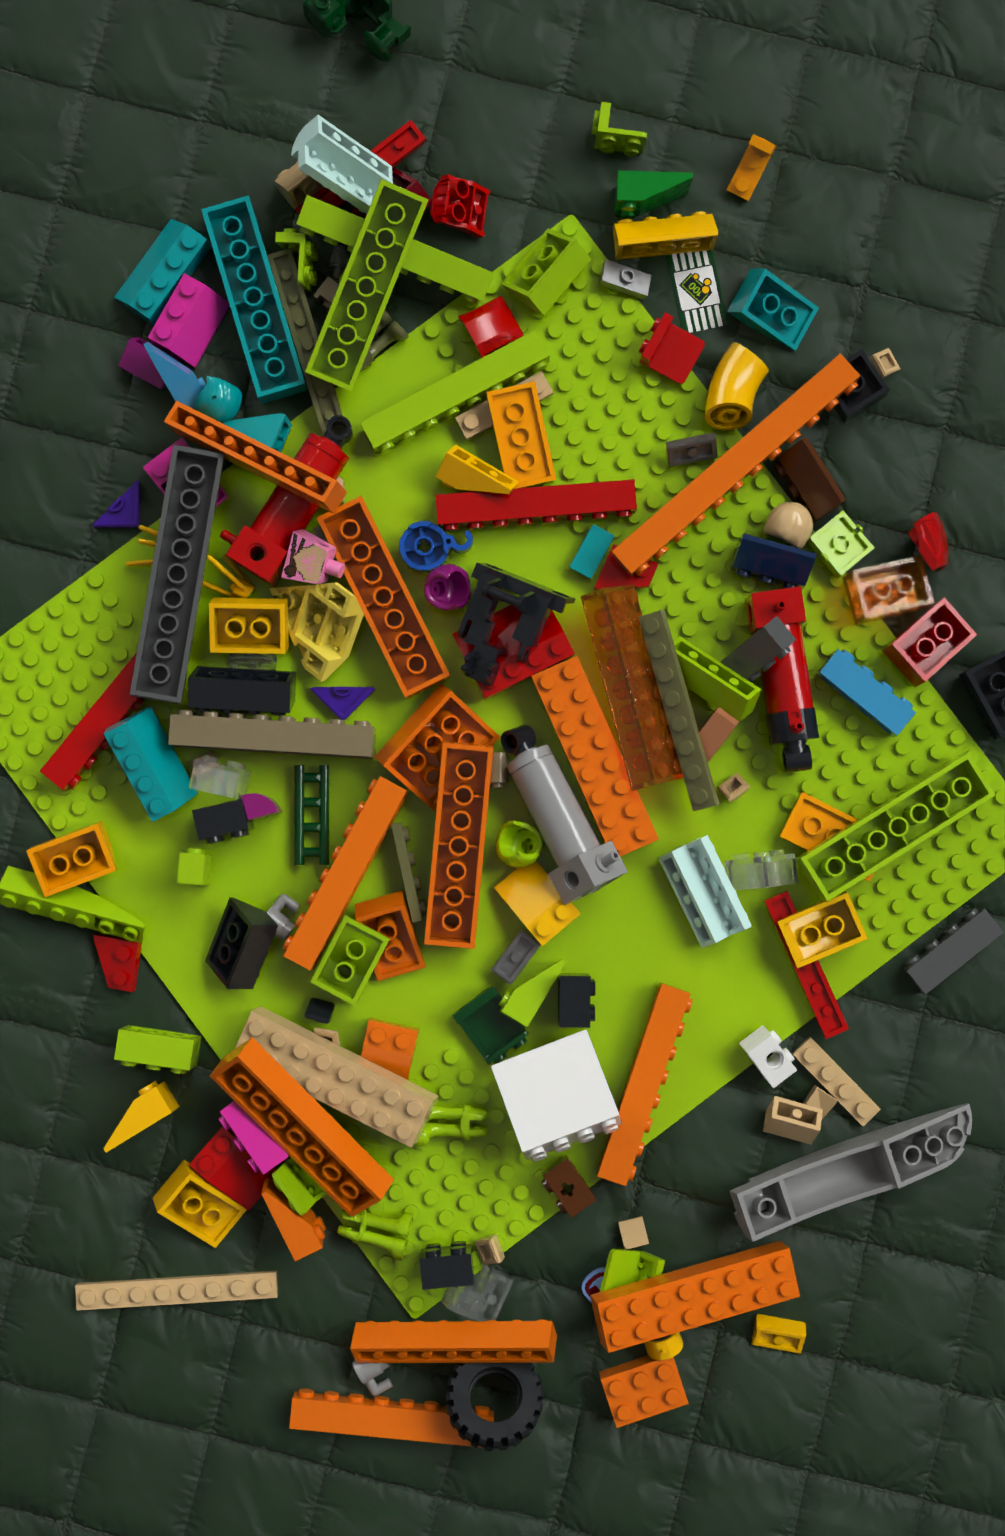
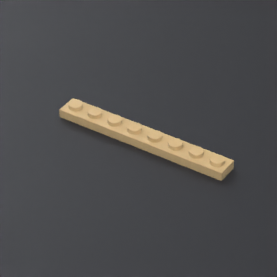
(176, 1290)

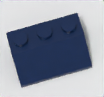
(772, 562)

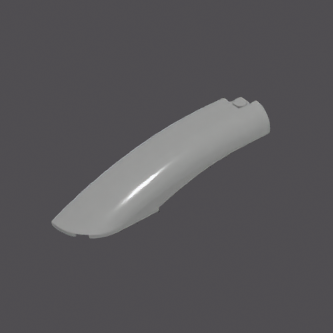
(851, 1171)

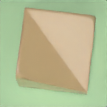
(820, 1099)

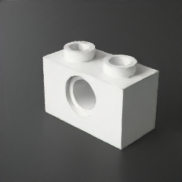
(778, 1065)

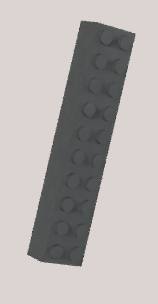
(177, 575)

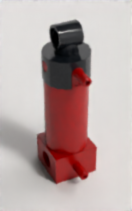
(786, 683)

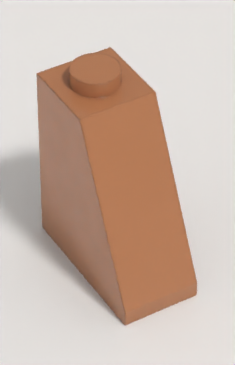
(716, 730)

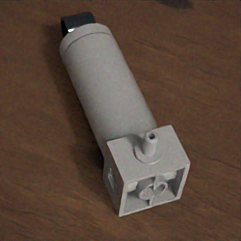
(580, 858)

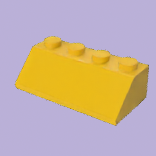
(664, 236)

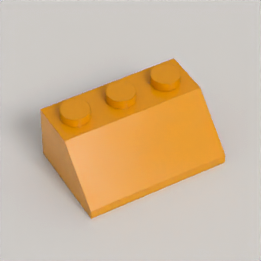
(72, 858)

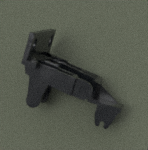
(476, 627)

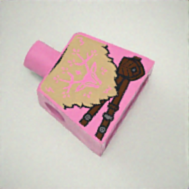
(311, 559)

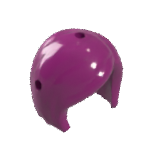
(447, 587)

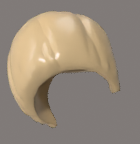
(789, 523)

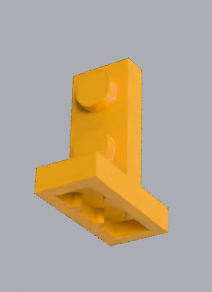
(751, 167)

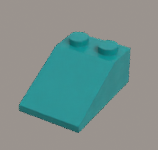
(773, 308)

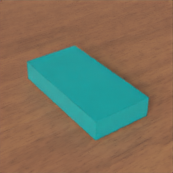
(591, 551)

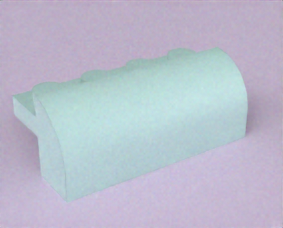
(340, 163)
(704, 891)

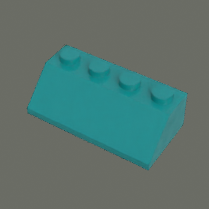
(154, 279)
(150, 763)

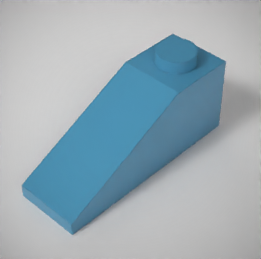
(177, 377)

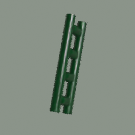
(321, 826)

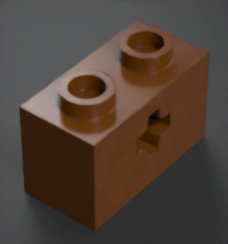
(581, 1194)

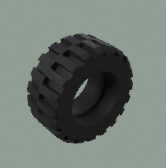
(494, 1434)

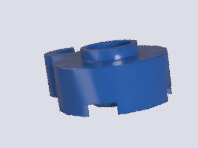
(440, 544)

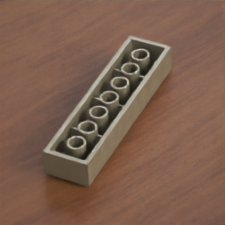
(272, 736)

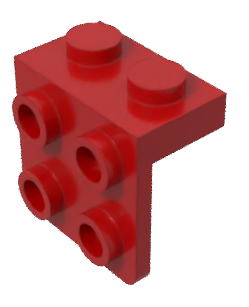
(670, 350)

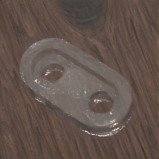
(252, 661)

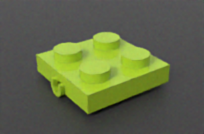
(840, 544)

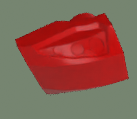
(460, 205)
(491, 326)
(931, 540)

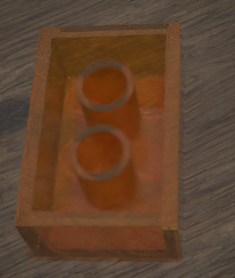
(888, 590)

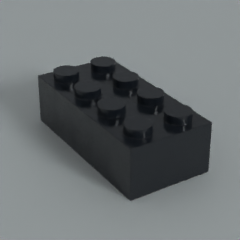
(241, 690)

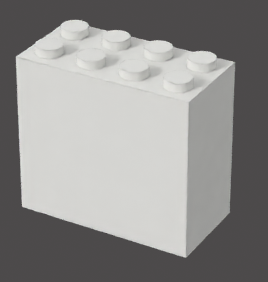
(556, 1096)

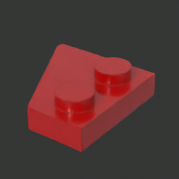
(614, 575)
(119, 961)

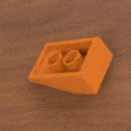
(393, 919)
(390, 1045)
(301, 1233)

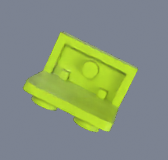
(615, 139)
(308, 254)
(297, 1186)
(629, 1267)

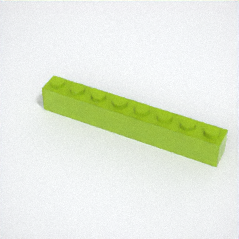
(421, 259)
(455, 391)

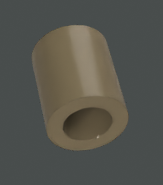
(499, 772)

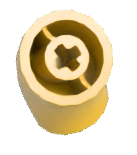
(734, 388)

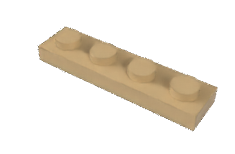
(479, 418)
(836, 1081)

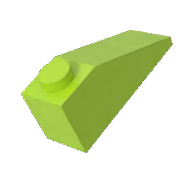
(527, 998)

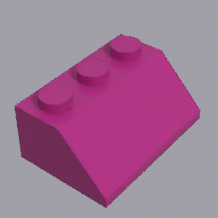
(189, 320)
(251, 1137)

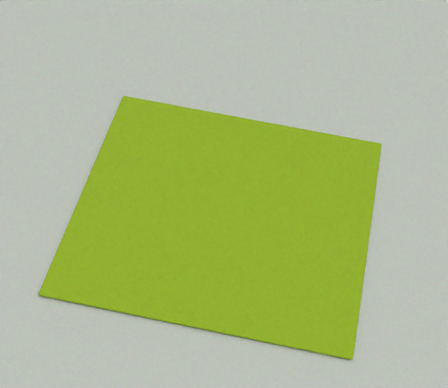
(632, 934)

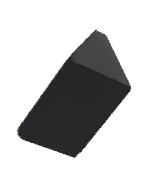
(319, 1010)

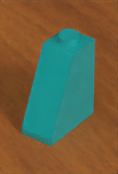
(267, 429)

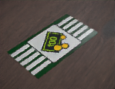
(697, 290)

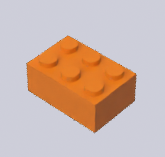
(642, 1389)

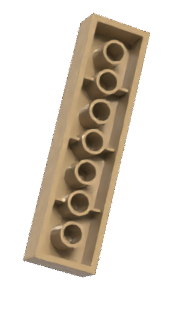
(343, 1077)

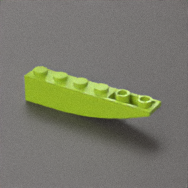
(74, 905)

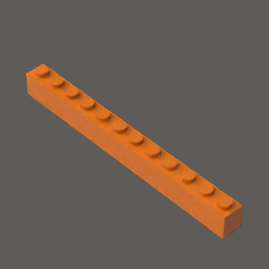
(735, 465)

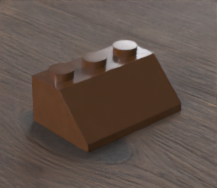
(809, 480)

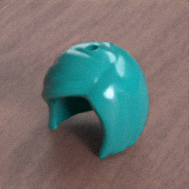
(219, 400)

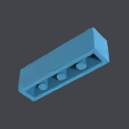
(866, 693)

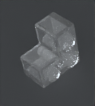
(219, 779)
(762, 870)
(484, 1299)

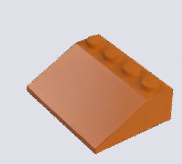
(416, 747)

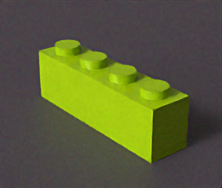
(716, 681)

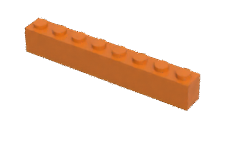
(256, 457)
(643, 1083)
(454, 1342)
(376, 1417)

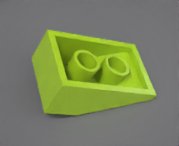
(350, 960)

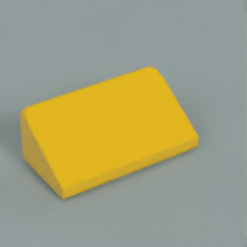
(778, 1333)

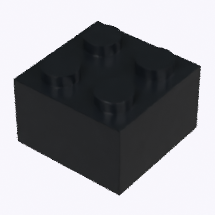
(869, 391)
(222, 820)
(574, 1000)
(446, 1265)

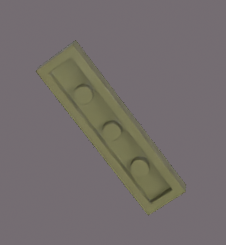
(411, 882)

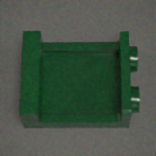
(489, 1028)

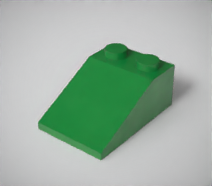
(646, 190)

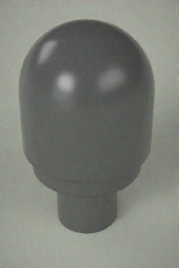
(339, 260)

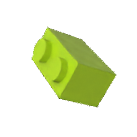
(194, 867)

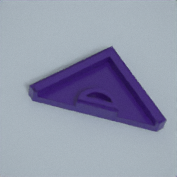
(124, 511)
(342, 700)

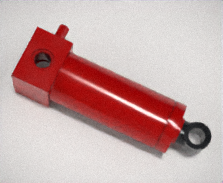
(286, 511)

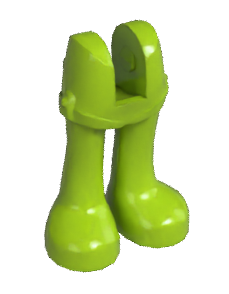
(463, 1129)
(395, 1245)

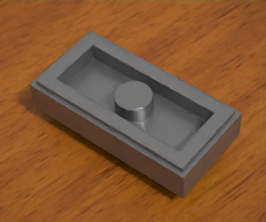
(625, 279)
(691, 449)
(516, 957)

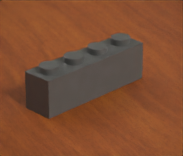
(760, 650)
(952, 950)

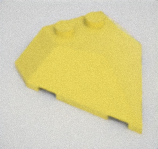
(322, 624)

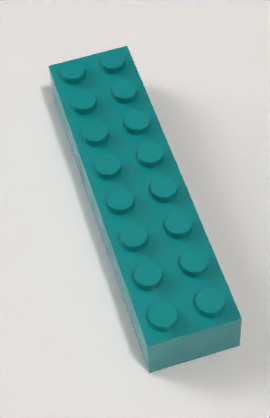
(254, 299)

